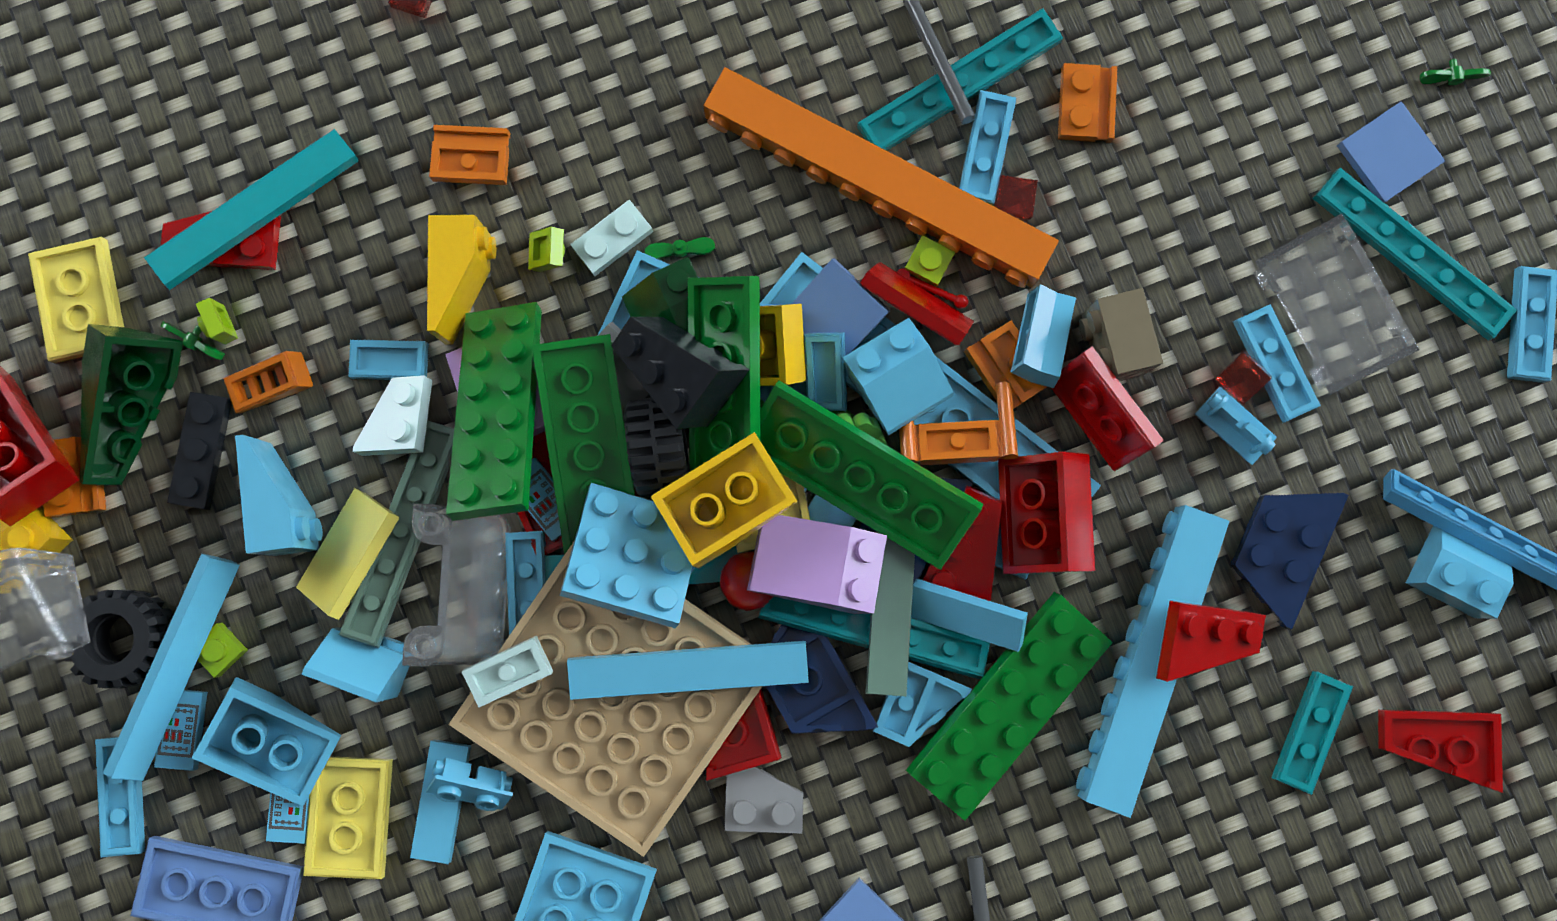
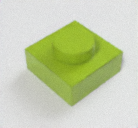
(546, 249)
(929, 261)
(215, 321)
(220, 650)

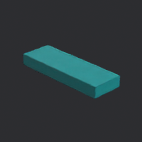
(1312, 732)

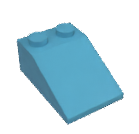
(273, 506)
(267, 742)

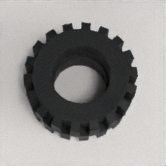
(654, 447)
(148, 626)

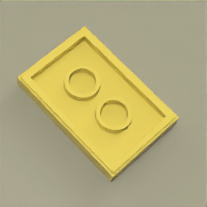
(74, 290)
(347, 553)
(349, 819)

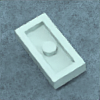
(612, 237)
(507, 671)

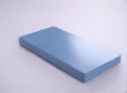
(836, 304)
(213, 885)

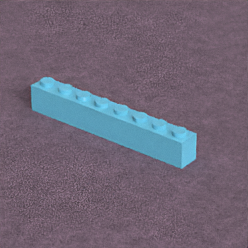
(1139, 699)

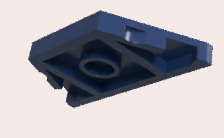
(1286, 548)
(829, 699)

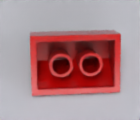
(1046, 513)

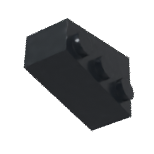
(677, 370)

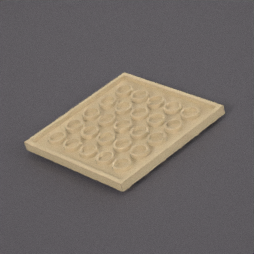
(608, 757)

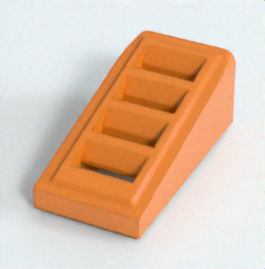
(291, 374)

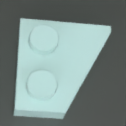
(398, 419)

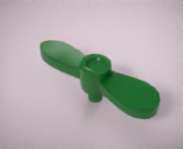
(1454, 74)
(680, 248)
(193, 340)

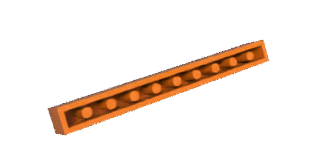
(879, 178)

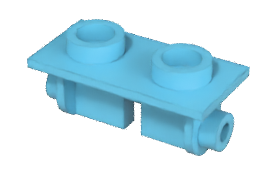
(1236, 426)
(487, 791)

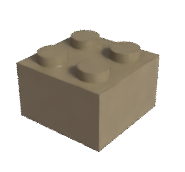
(1122, 334)

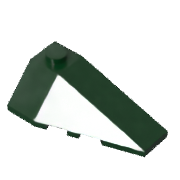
(663, 294)
(121, 393)

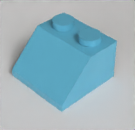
(898, 376)
(1461, 575)
(359, 667)

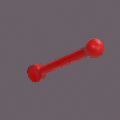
(960, 301)

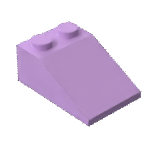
(818, 564)

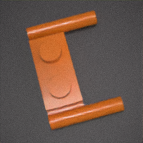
(964, 440)

